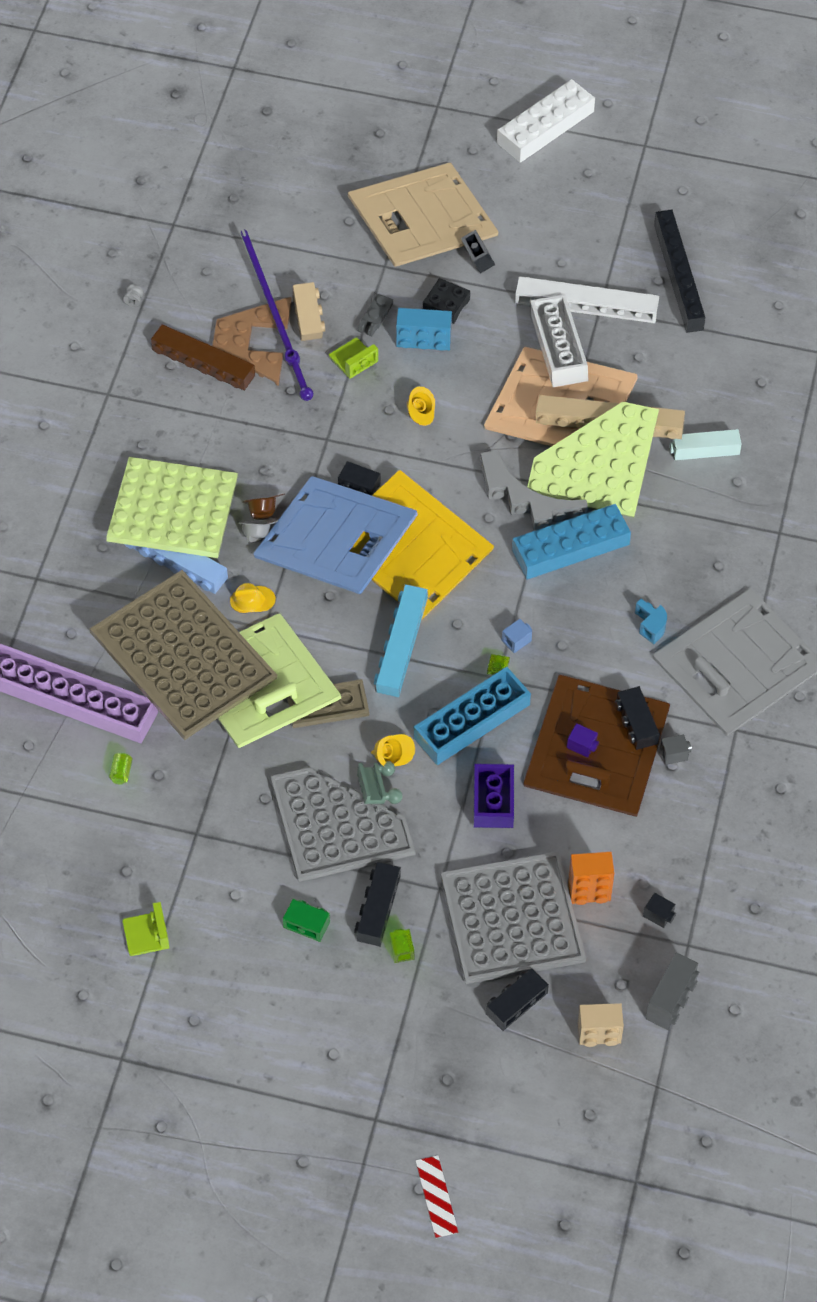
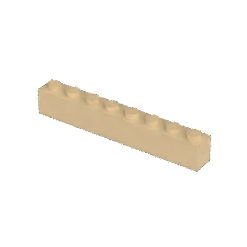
(579, 412)

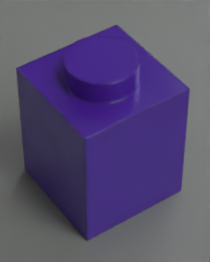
(582, 740)

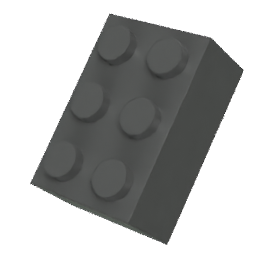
(673, 991)

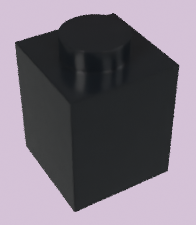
(659, 910)

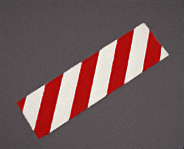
(436, 1196)

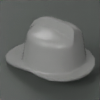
(257, 529)

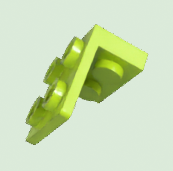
(354, 357)
(146, 932)

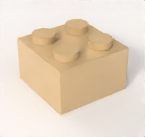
(600, 1024)

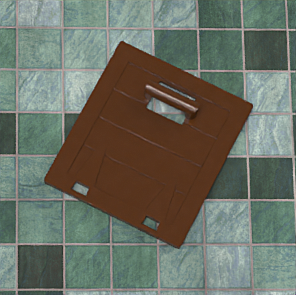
(615, 761)

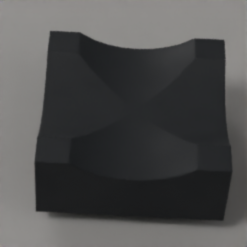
(447, 297)

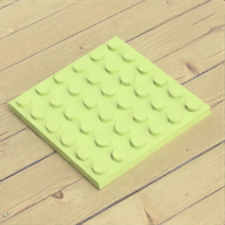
(172, 507)

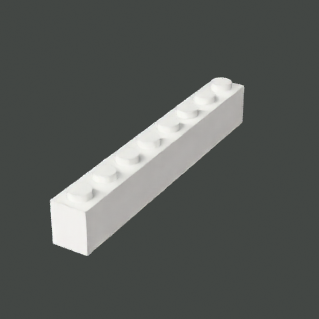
(591, 299)

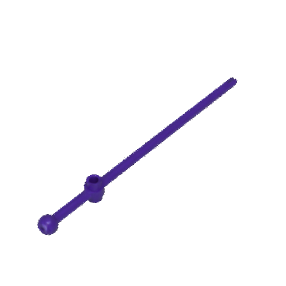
(291, 356)

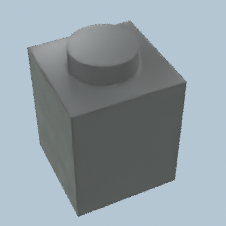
(675, 749)

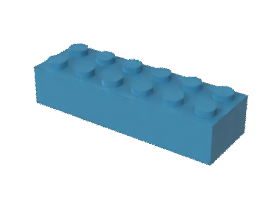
(571, 541)
(472, 715)

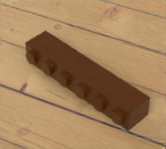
(203, 357)

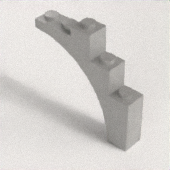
(521, 499)

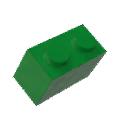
(306, 920)

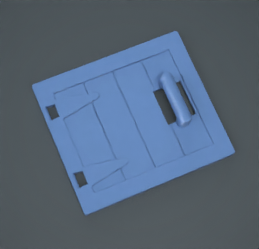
(322, 529)

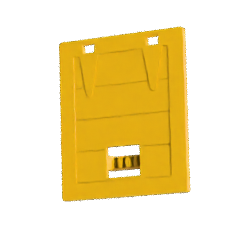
(431, 550)

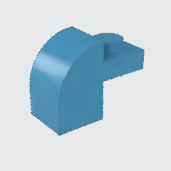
(654, 620)

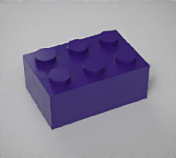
(494, 796)

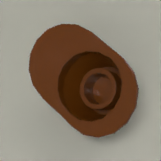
(262, 507)

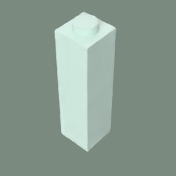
(706, 445)

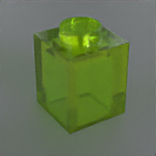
(402, 945)

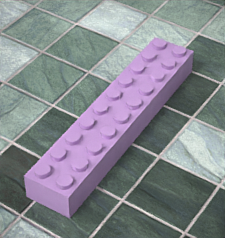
(75, 694)

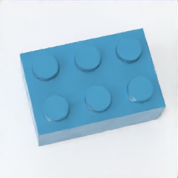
(424, 329)

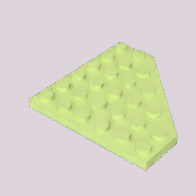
(600, 460)

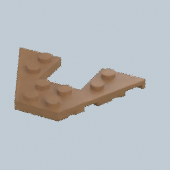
(234, 335)

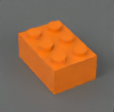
(591, 877)

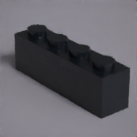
(378, 904)

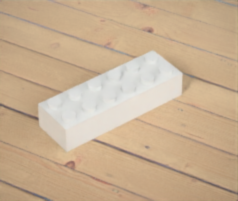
(545, 120)
(559, 340)

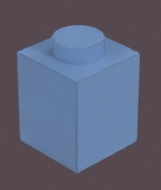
(517, 635)

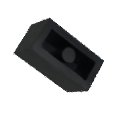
(478, 251)
(359, 478)

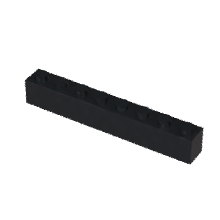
(679, 271)

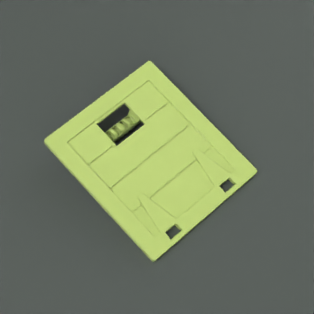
(296, 677)

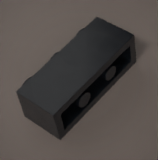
(637, 718)
(516, 999)

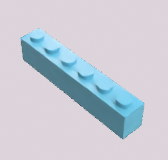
(401, 641)

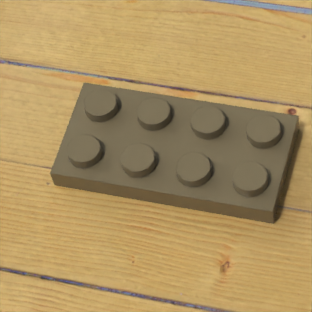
(350, 706)

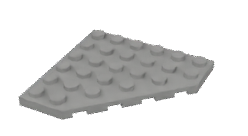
(333, 828)

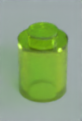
(120, 768)

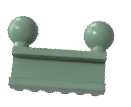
(372, 784)

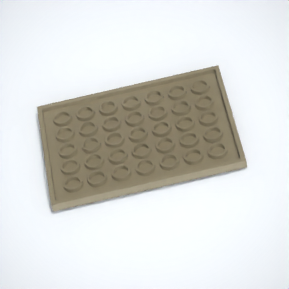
(183, 654)

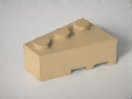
(308, 311)

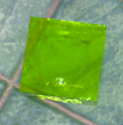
(497, 663)

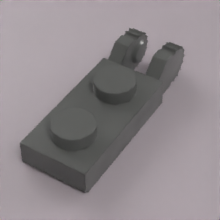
(375, 314)

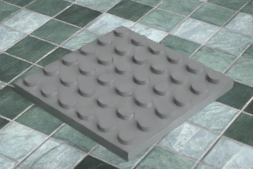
(512, 917)

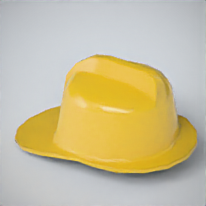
(421, 406)
(252, 598)
(394, 748)

